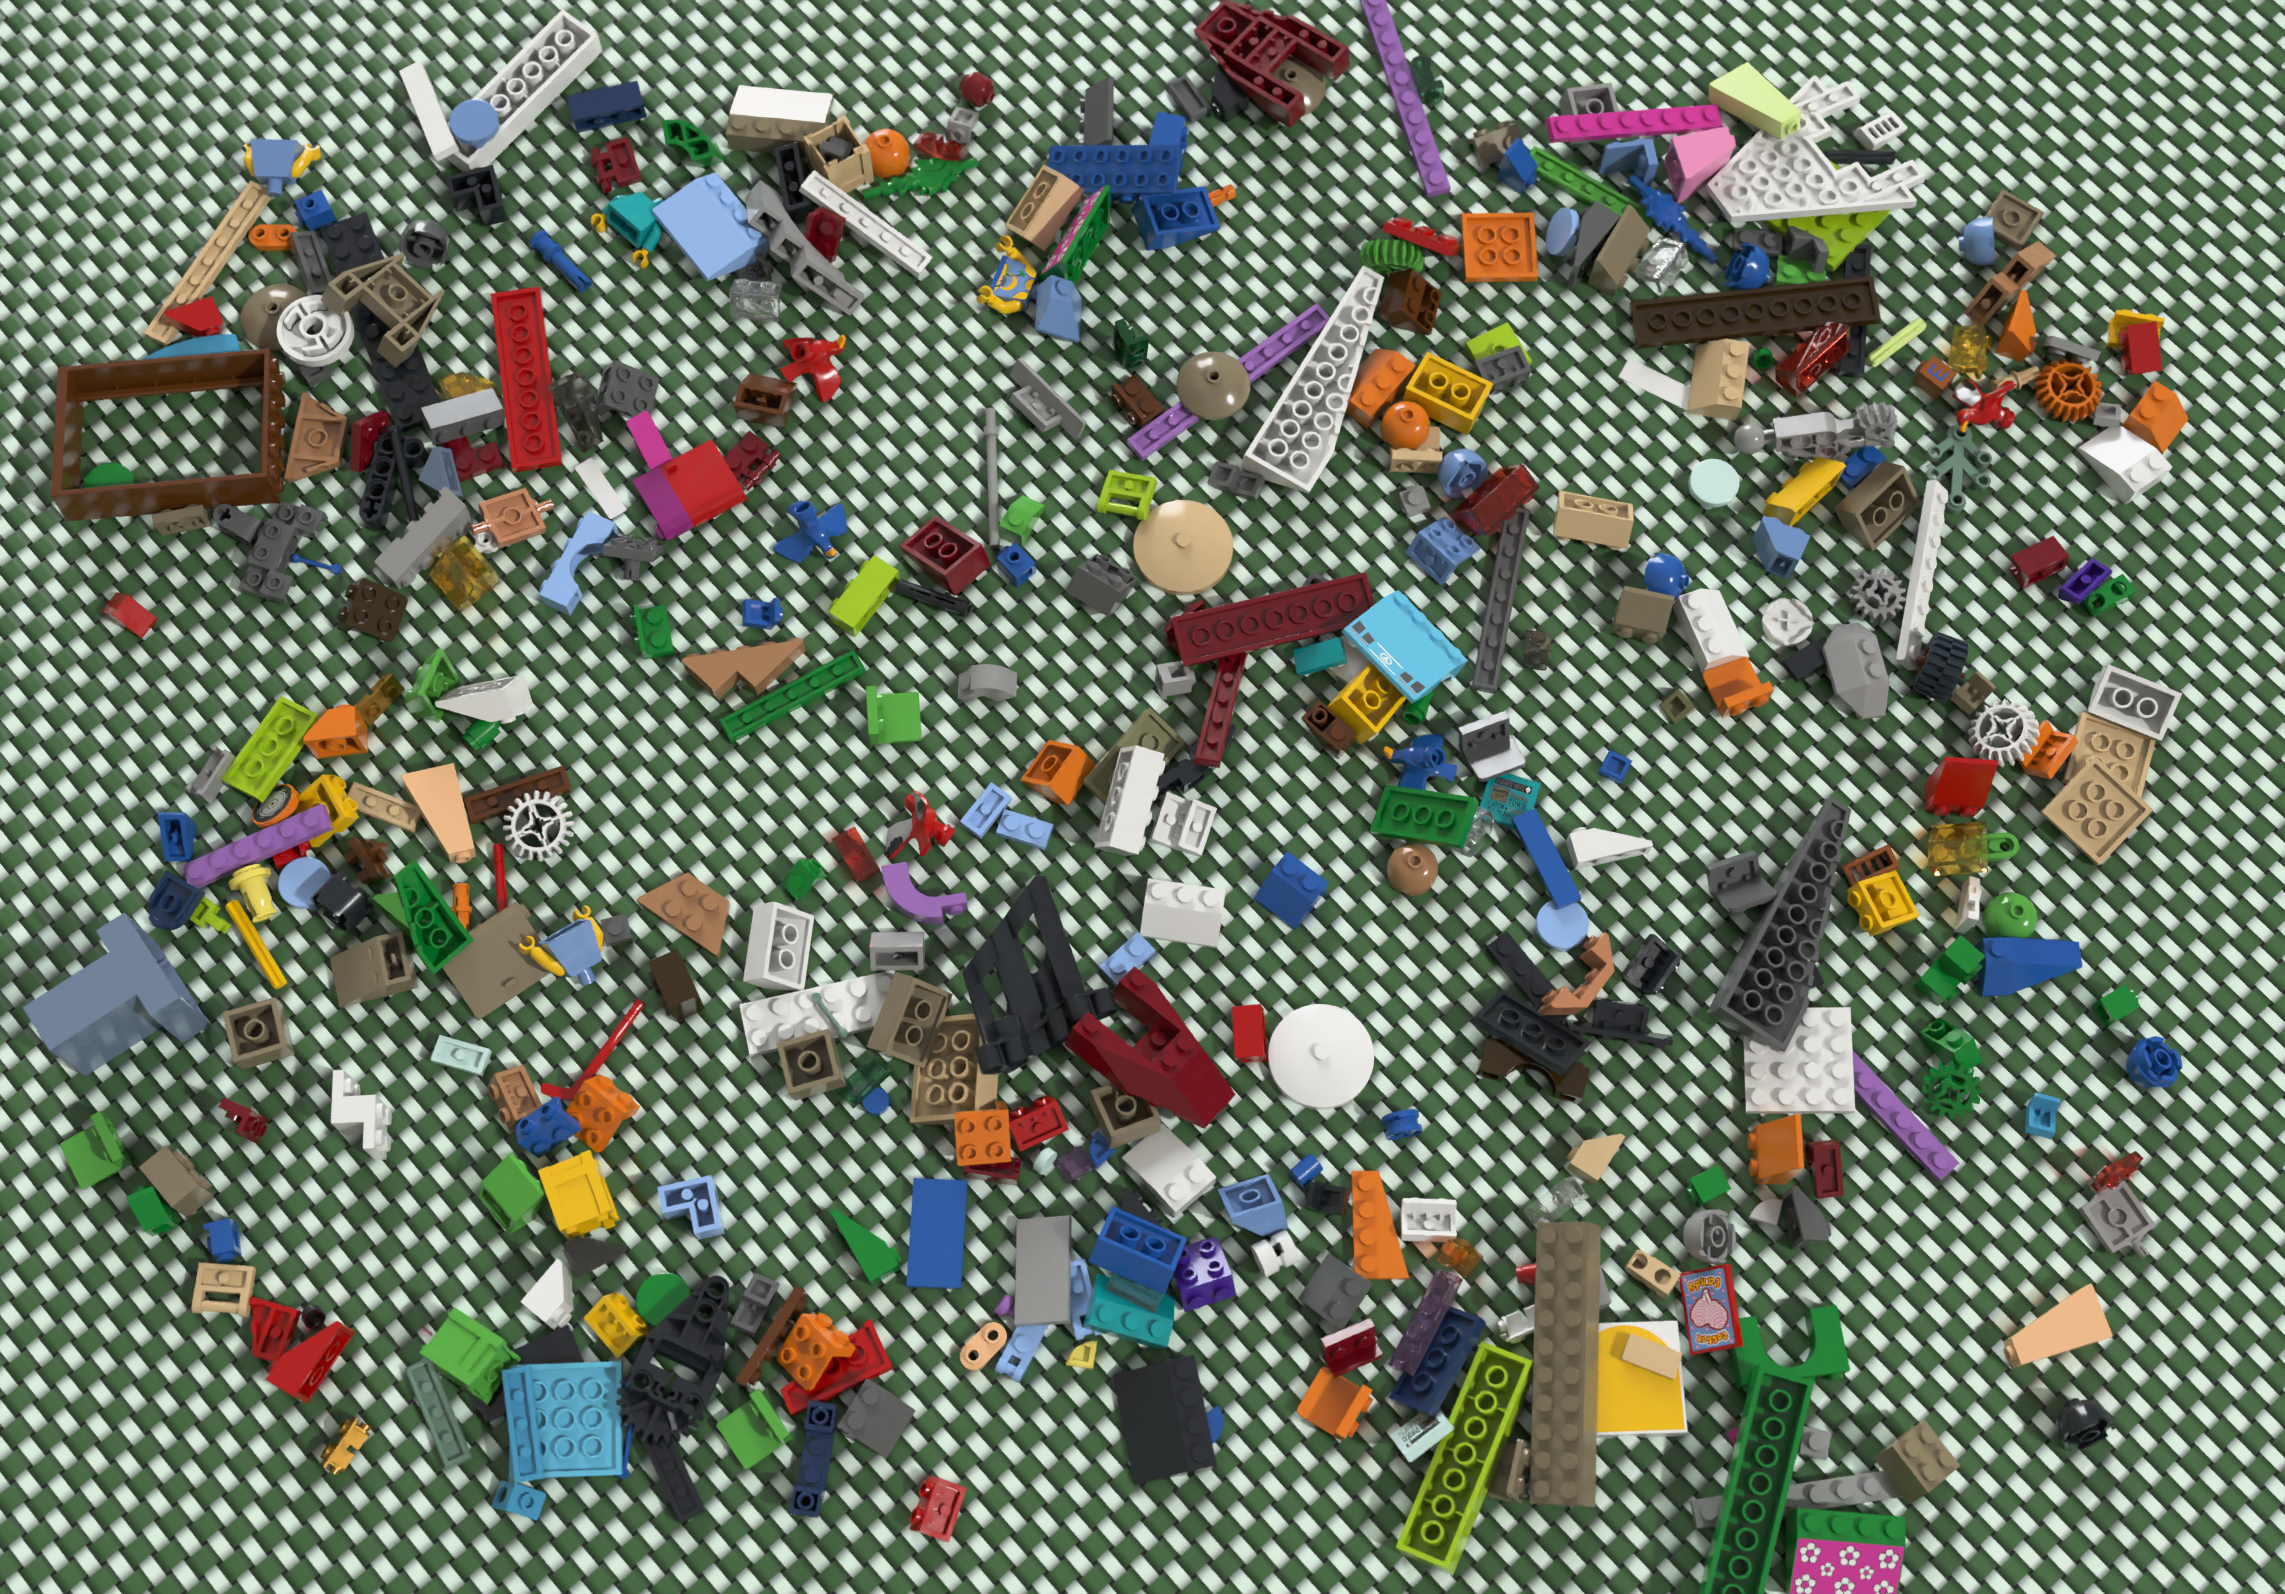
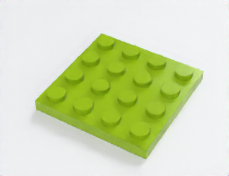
(1838, 231)

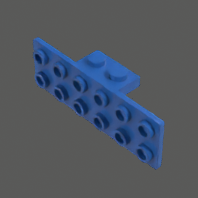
(1125, 168)

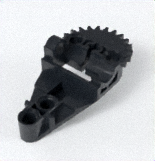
(690, 1342)

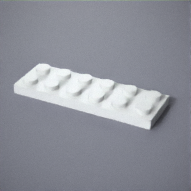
(792, 1015)

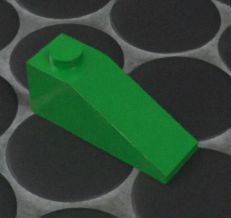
(871, 1252)

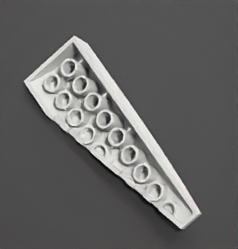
(1309, 414)

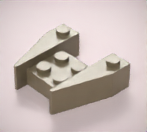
(390, 296)

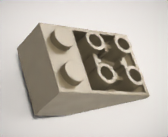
(374, 969)

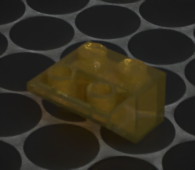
(464, 574)

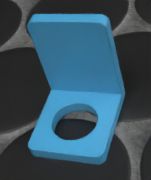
(519, 1500)

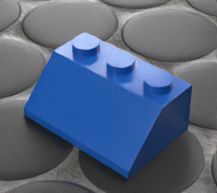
(1137, 1250)

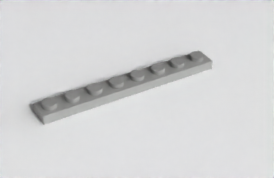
(1814, 1495)

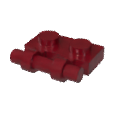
(623, 161)
(745, 455)

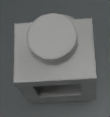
(1173, 679)

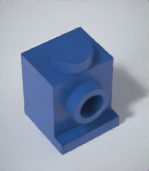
(223, 1239)

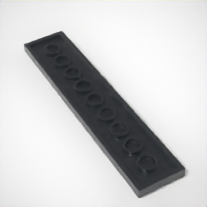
(409, 384)

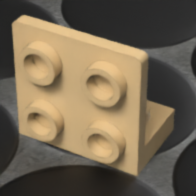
(1423, 460)

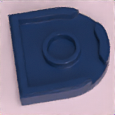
(173, 902)

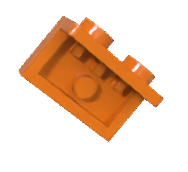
(2050, 752)

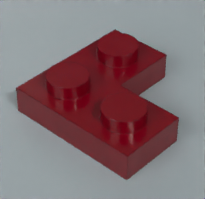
(364, 434)
(475, 461)

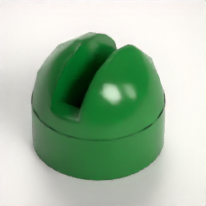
(1768, 358)

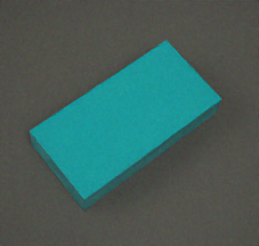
(1320, 656)

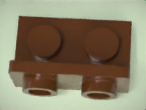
(1137, 401)

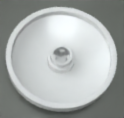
(1320, 1057)

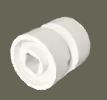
(1266, 1257)

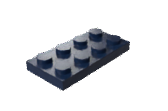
(1440, 1363)

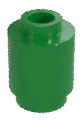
(481, 733)

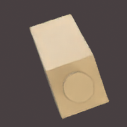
(1593, 1157)

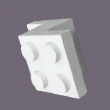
(360, 1115)

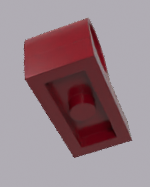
(1825, 1162)

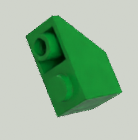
(1951, 1044)
(152, 1210)

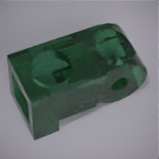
(1426, 86)

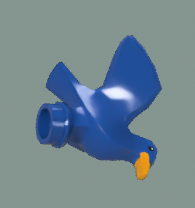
(812, 531)
(1422, 760)

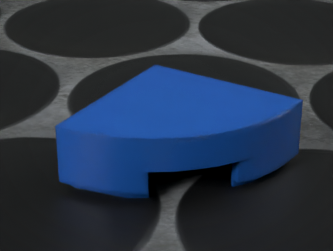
(1099, 1150)
(1215, 1422)

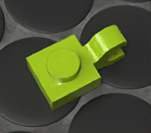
(206, 914)

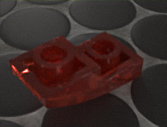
(934, 146)

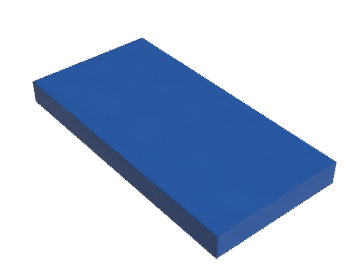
(937, 1233)

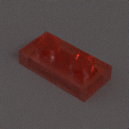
(856, 855)
(2113, 1174)

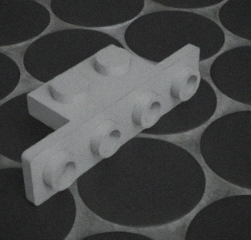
(1042, 403)

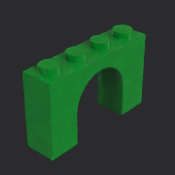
(1826, 1353)

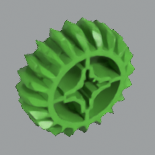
(1391, 256)

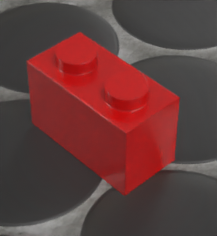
(2140, 348)

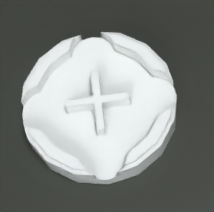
(1787, 622)

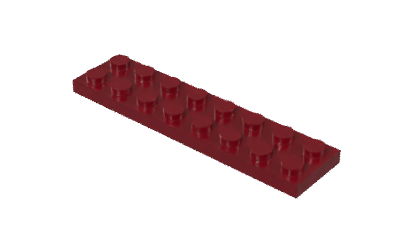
(1271, 619)

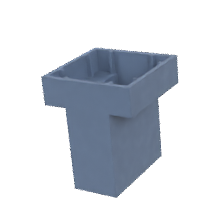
(115, 1001)

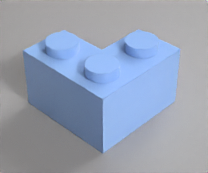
(695, 1198)

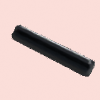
(1842, 156)

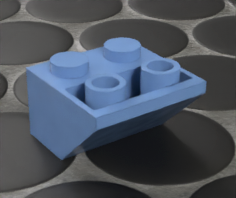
(1779, 546)

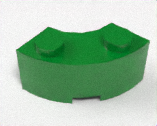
(685, 136)

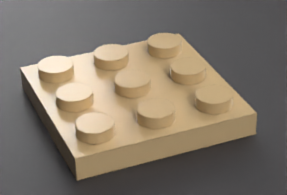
(2118, 747)
(2096, 810)

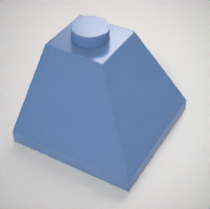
(1058, 309)
(1255, 1205)

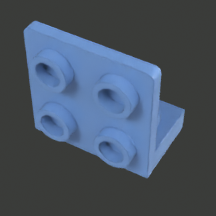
(1633, 155)
(1441, 549)

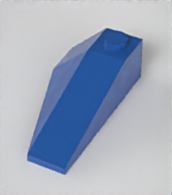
(2023, 963)

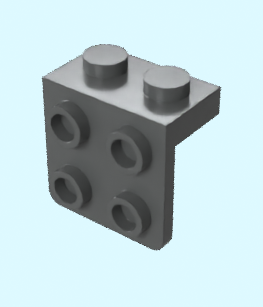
(1490, 747)
(1738, 883)

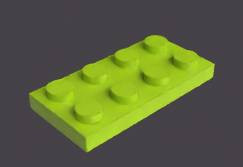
(270, 749)

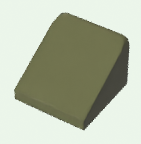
(1678, 706)

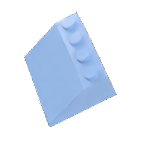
(711, 227)

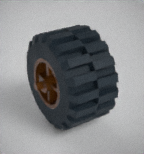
(1940, 666)

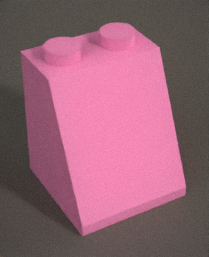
(1696, 159)

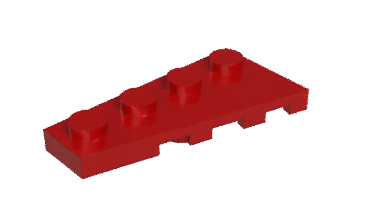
(842, 1373)

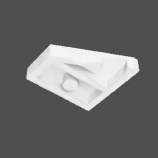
(1968, 905)

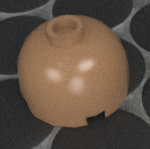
(1412, 869)

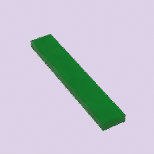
(792, 696)

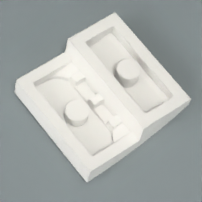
(1182, 824)

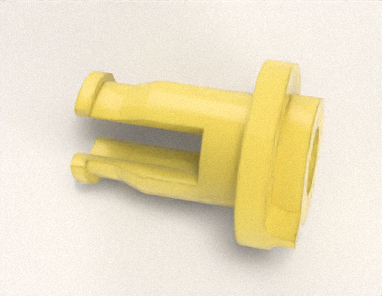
(254, 890)

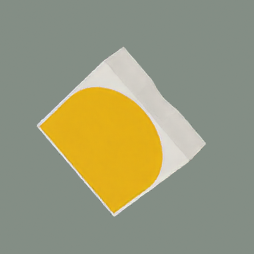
(1632, 1398)

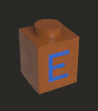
(1933, 377)

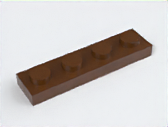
(497, 800)
(767, 1347)

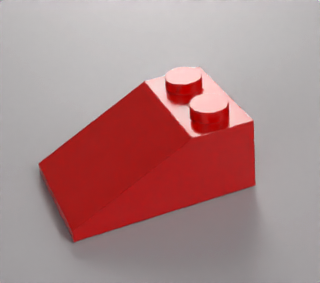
(1959, 786)
(307, 1364)

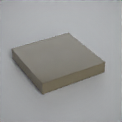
(2013, 219)

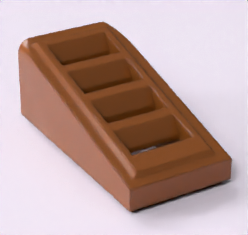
(1876, 854)

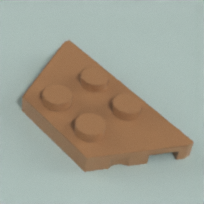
(316, 440)
(691, 910)

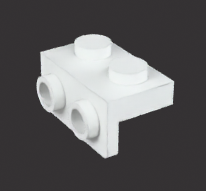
(1428, 1219)

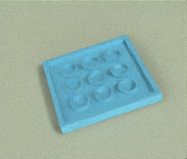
(578, 1418)

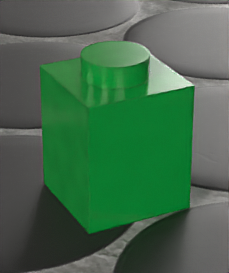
(2116, 1005)
(1707, 1186)

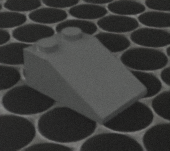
(1592, 235)

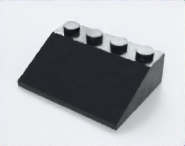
(1164, 1420)

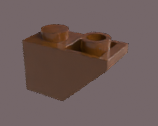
(1329, 729)

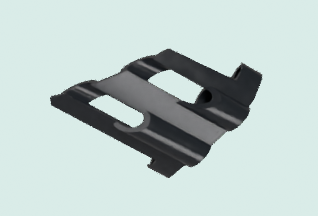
(1039, 1004)

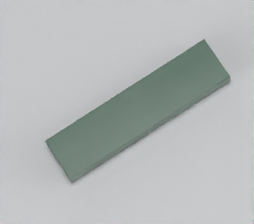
(439, 1414)

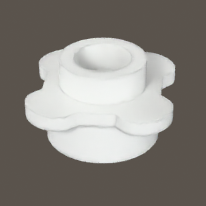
(487, 547)

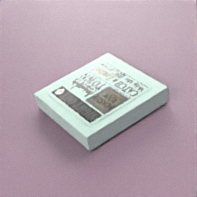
(1421, 1434)

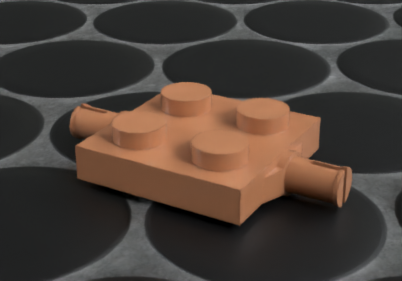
(512, 517)

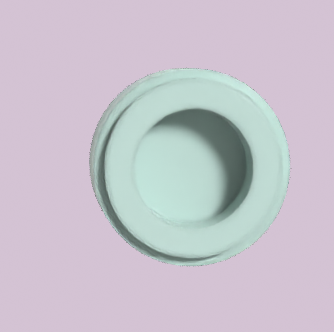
(1044, 1160)

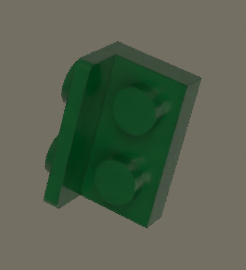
(1129, 349)

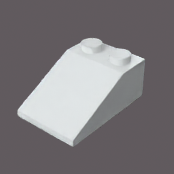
(2125, 462)
(489, 700)
(1169, 1170)

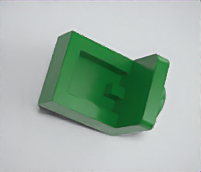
(803, 878)

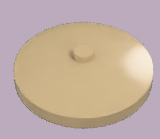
(1183, 547)

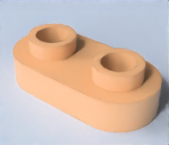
(986, 1348)

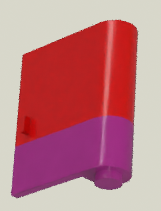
(689, 490)

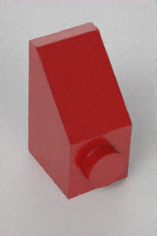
(196, 318)

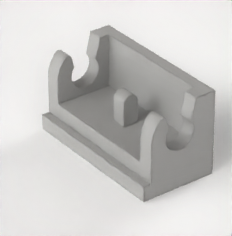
(209, 779)

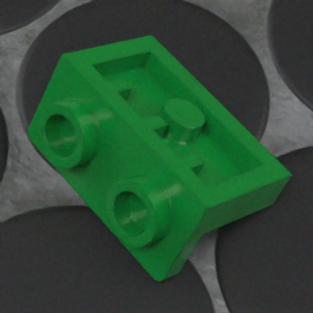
(653, 630)

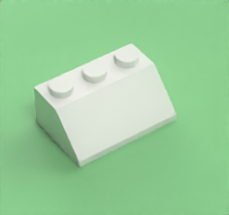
(1709, 628)
(2133, 702)
(1182, 913)
(778, 947)

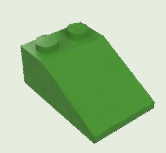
(431, 683)

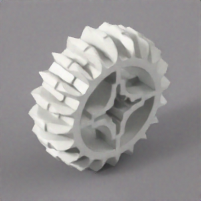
(1988, 745)
(547, 846)

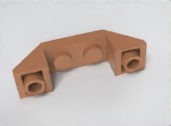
(1599, 959)

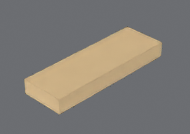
(385, 807)

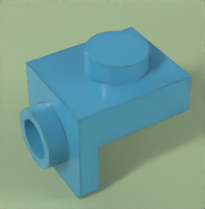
(2042, 1115)

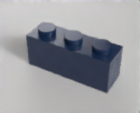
(607, 106)

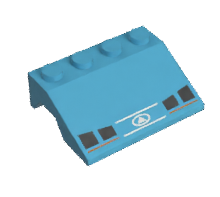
(1405, 646)

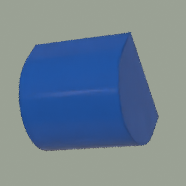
(1305, 1170)

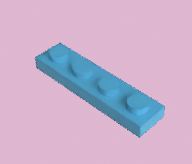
(523, 1424)

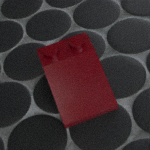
(946, 554)

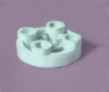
(1713, 483)

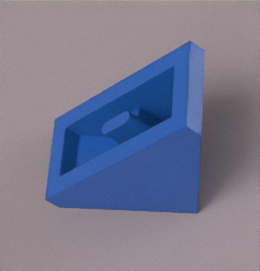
(177, 836)

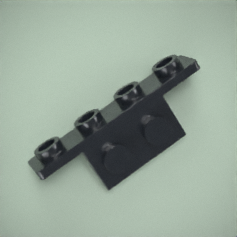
(1620, 1020)

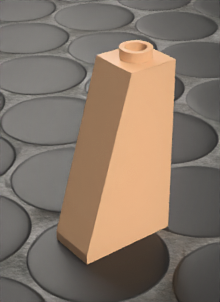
(442, 807)
(2063, 1328)

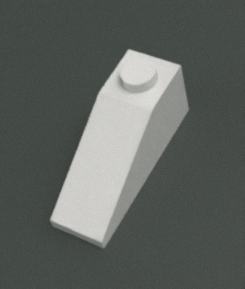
(1601, 846)

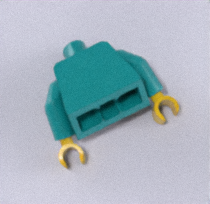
(634, 220)

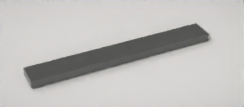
(1500, 602)

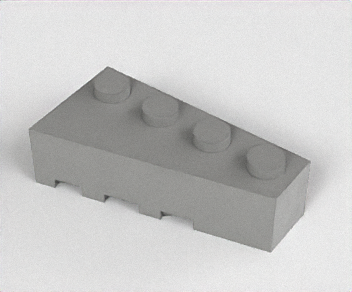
(424, 539)

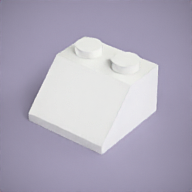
(552, 1296)

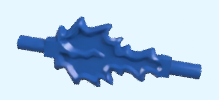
(1670, 214)

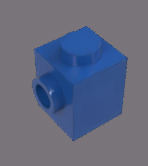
(314, 211)
(1016, 564)

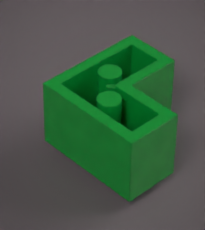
(1954, 965)

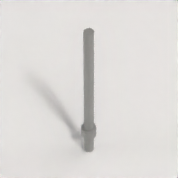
(991, 435)

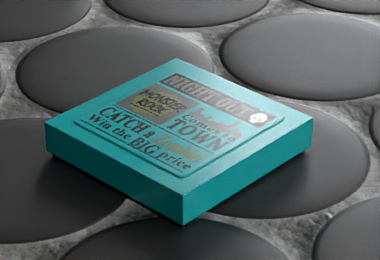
(1509, 797)

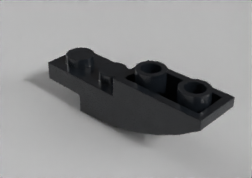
(1186, 773)

